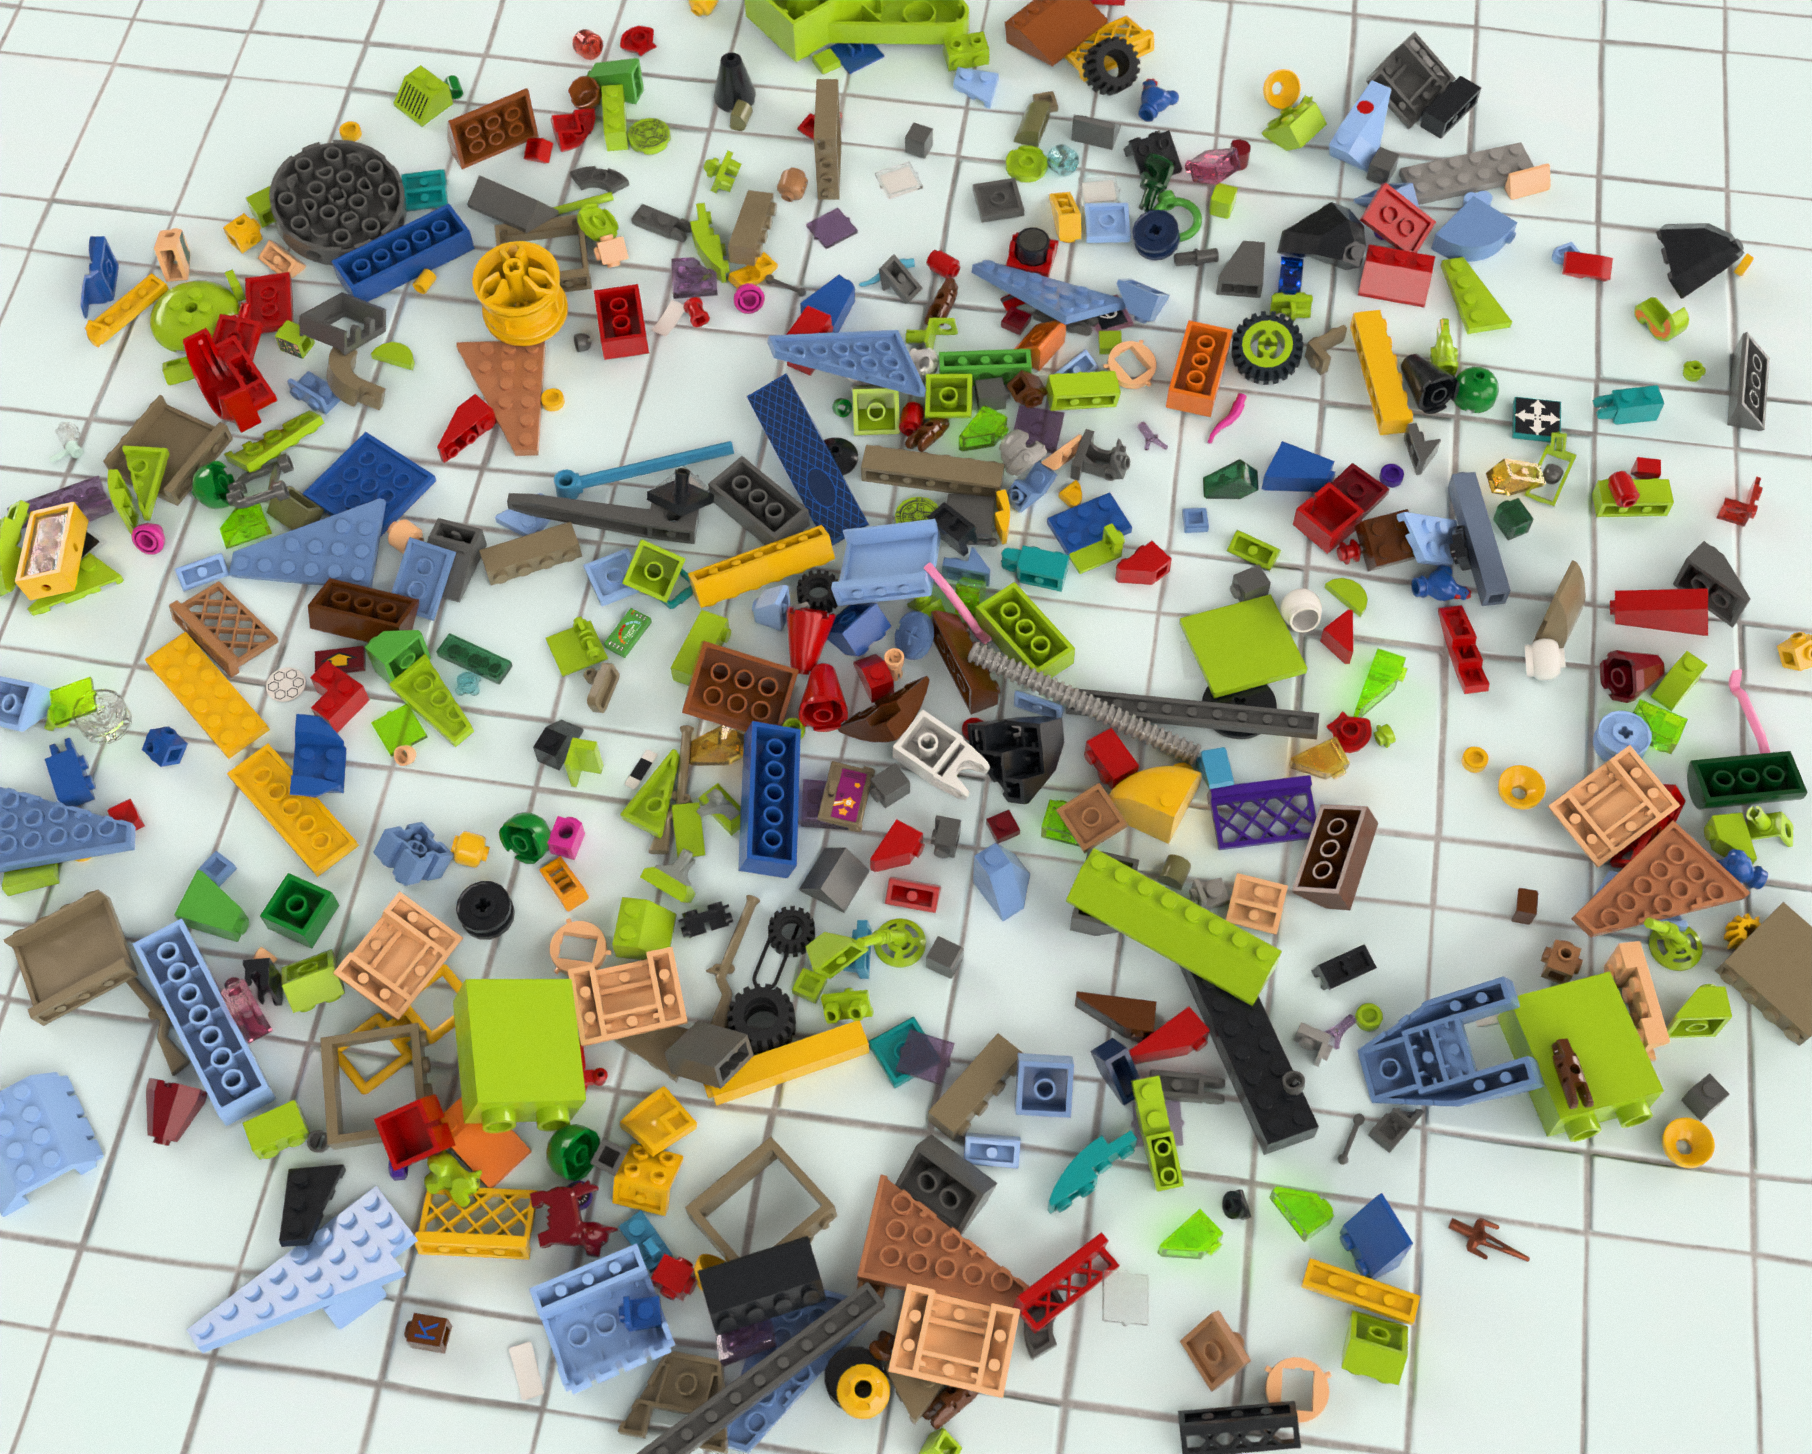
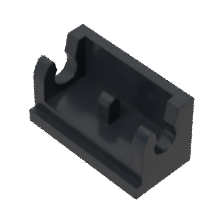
(954, 528)
(1344, 967)
(265, 977)

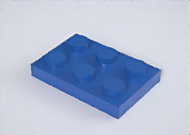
(1085, 523)

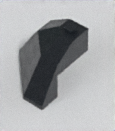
(1327, 235)
(1696, 254)
(1019, 752)

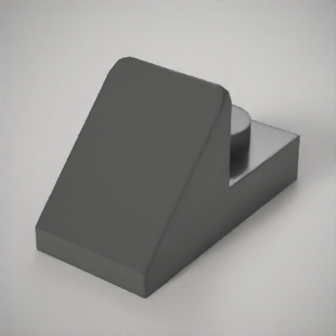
(896, 276)
(1419, 450)

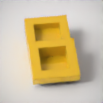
(753, 274)
(1002, 517)

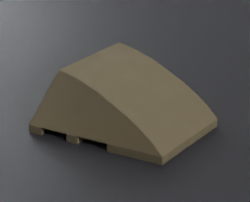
(1564, 607)

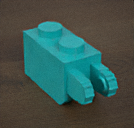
(1630, 405)
(1037, 566)

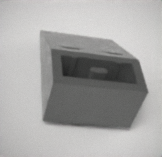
(466, 543)

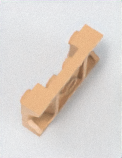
(1633, 976)

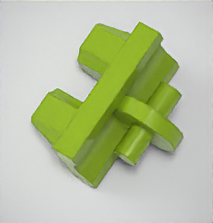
(716, 169)
(1292, 305)
(846, 1005)

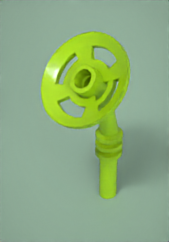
(897, 940)
(1674, 943)

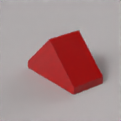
(1339, 636)

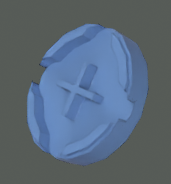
(914, 635)

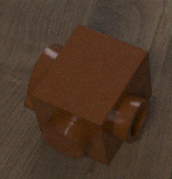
(1027, 389)

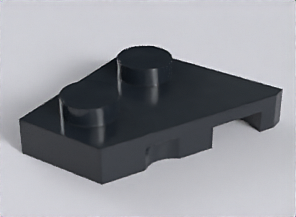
(1459, 548)

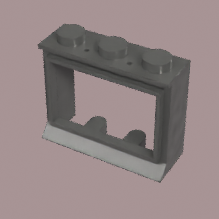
(318, 320)

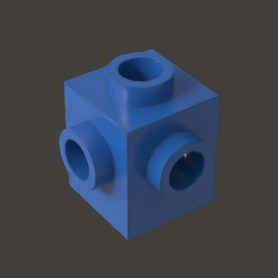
(164, 746)

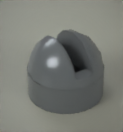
(581, 343)
(1552, 473)
(1290, 1080)
(314, 1139)

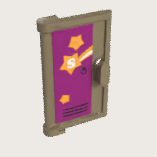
(850, 794)

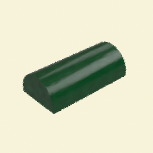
(1744, 780)

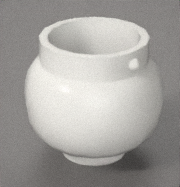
(1301, 610)
(1544, 659)

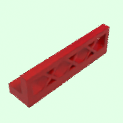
(1641, 842)
(1058, 1275)

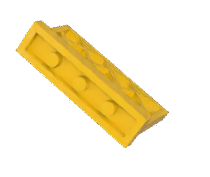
(1142, 42)
(471, 1244)

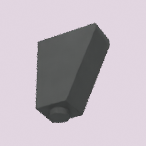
(1244, 271)

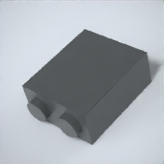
(709, 1054)

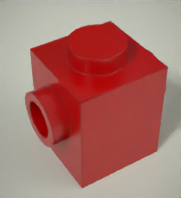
(674, 1277)

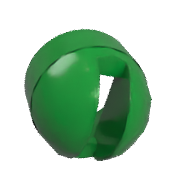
(839, 412)

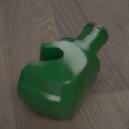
(1161, 170)

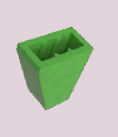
(620, 72)
(211, 910)

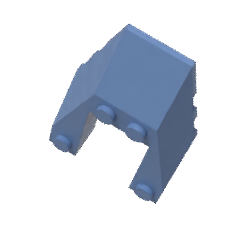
(1430, 1058)

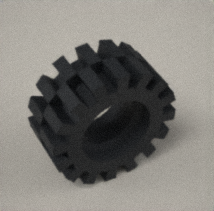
(817, 581)
(786, 917)

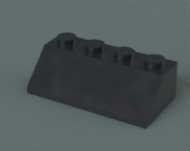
(762, 1285)

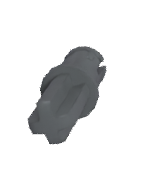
(1196, 257)

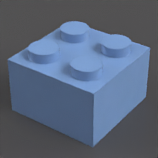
(1044, 1085)

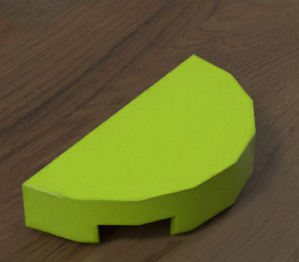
(394, 354)
(1349, 593)

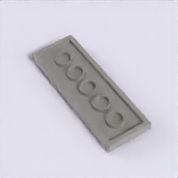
(1465, 173)

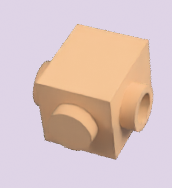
(610, 250)

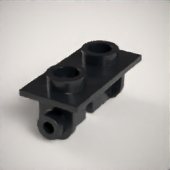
(695, 922)

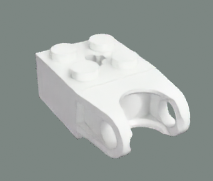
(944, 760)

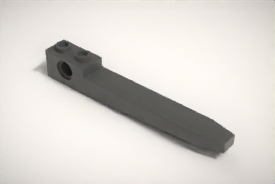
(641, 522)

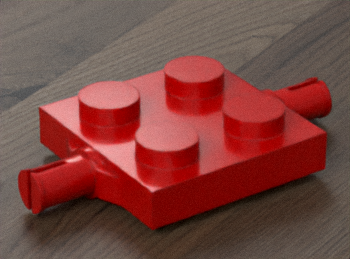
(245, 330)

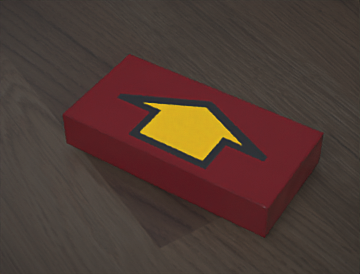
(346, 659)

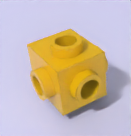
(243, 232)
(1796, 651)

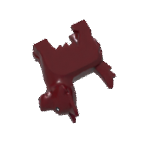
(566, 1220)

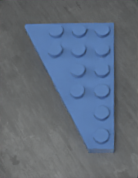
(1053, 297)
(862, 356)
(332, 548)
(49, 832)
(756, 1422)

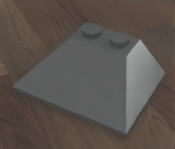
(1414, 78)

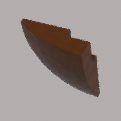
(889, 716)

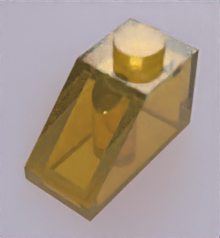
(1514, 477)
(717, 747)
(1322, 760)

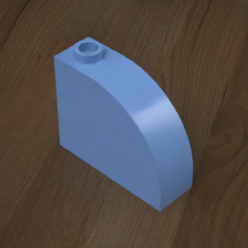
(1474, 232)

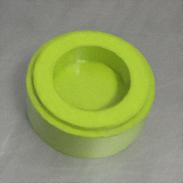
(1368, 1017)

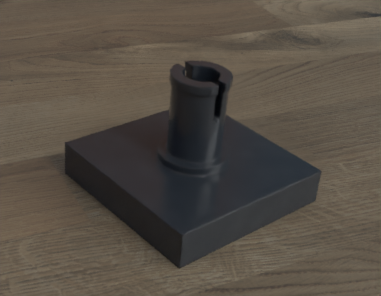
(680, 495)

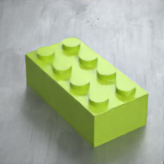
(1024, 631)

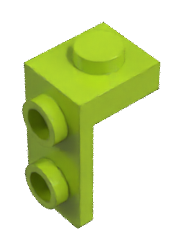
(1099, 553)

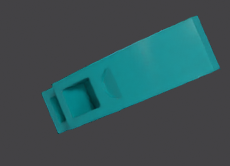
(1081, 1175)

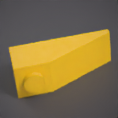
(1065, 216)

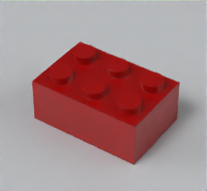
(621, 322)

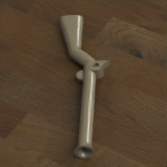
(661, 845)
(726, 967)
(175, 1058)

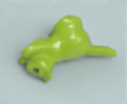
(450, 1175)

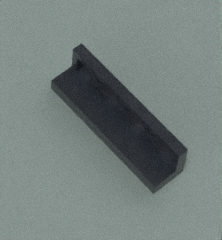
(1242, 1420)

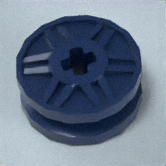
(1156, 235)

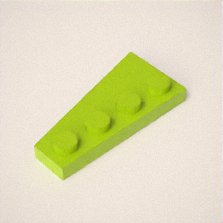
(1473, 300)
(274, 442)
(431, 699)

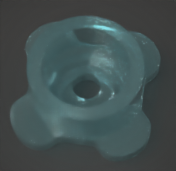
(468, 678)

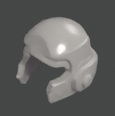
(1017, 455)

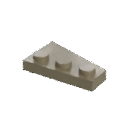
(653, 1045)

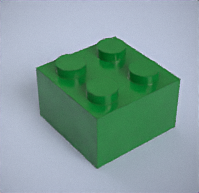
(299, 910)

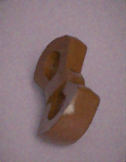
(881, 1348)

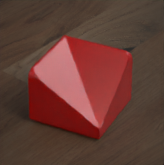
(538, 150)
(1646, 468)
(128, 812)

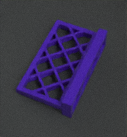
(1256, 792)

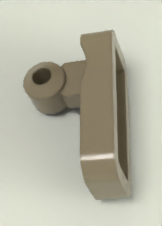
(603, 686)

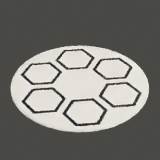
(285, 684)

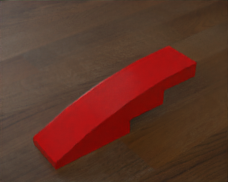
(1462, 649)

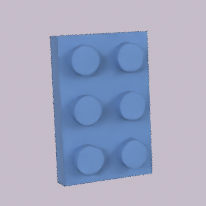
(424, 575)

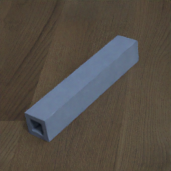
(1481, 542)

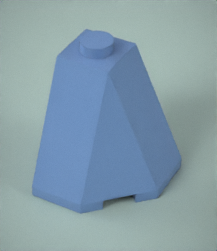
(1001, 880)

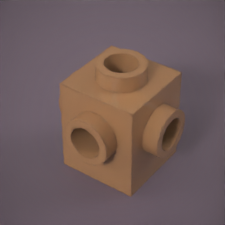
(1561, 961)

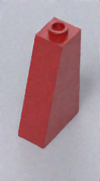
(1663, 610)

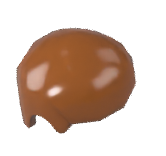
(585, 93)

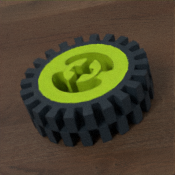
(1268, 330)

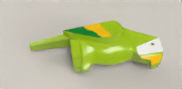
(1443, 352)

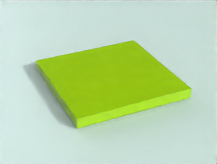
(1242, 646)

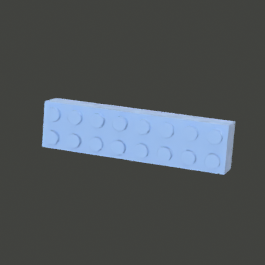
(204, 1022)

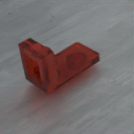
(1738, 512)

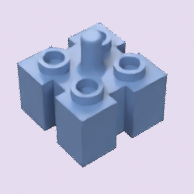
(413, 853)

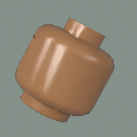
(792, 184)

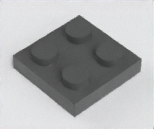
(998, 200)

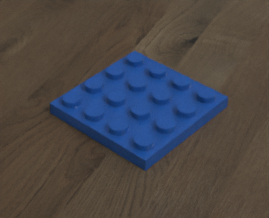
(369, 473)

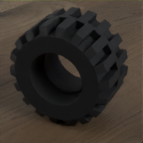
(1126, 62)
(760, 1000)

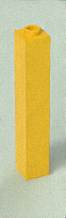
(793, 1061)

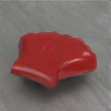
(638, 40)
(1351, 732)

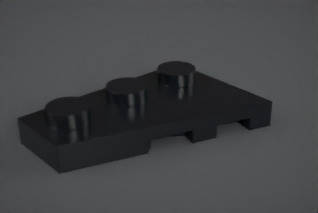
(305, 1201)

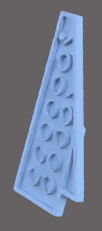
(343, 1260)

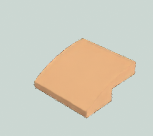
(1256, 903)

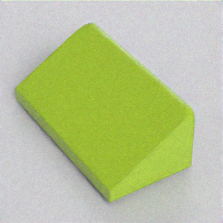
(177, 371)
(1253, 550)
(30, 878)

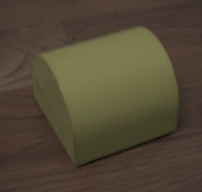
(740, 115)
(1174, 871)

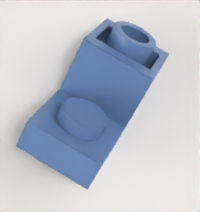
(1027, 491)

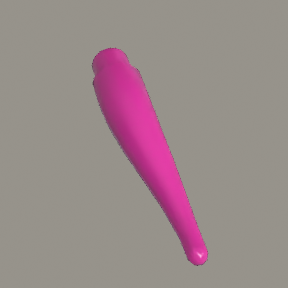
(1235, 412)

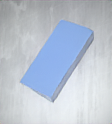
(1080, 363)
(202, 571)
(1038, 705)
(992, 1150)
(351, 1308)

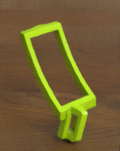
(1561, 453)

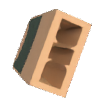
(173, 247)

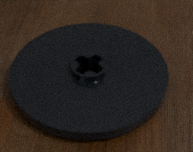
(1258, 696)

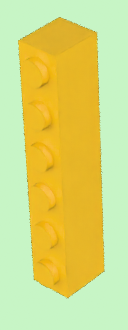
(1380, 372)
(761, 566)

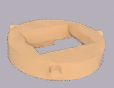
(1145, 357)
(581, 930)
(1320, 1385)

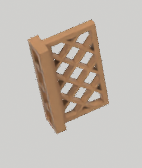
(210, 642)

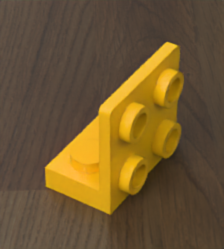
(646, 1180)

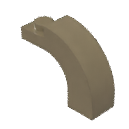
(348, 385)

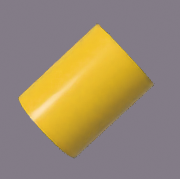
(424, 281)

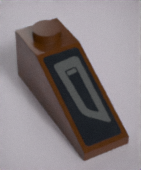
(1123, 1015)

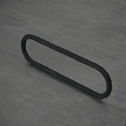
(781, 966)

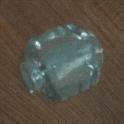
(1063, 160)

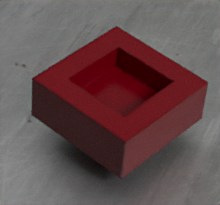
(1015, 320)
(1003, 826)

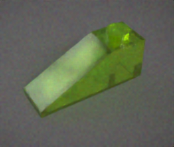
(1381, 680)

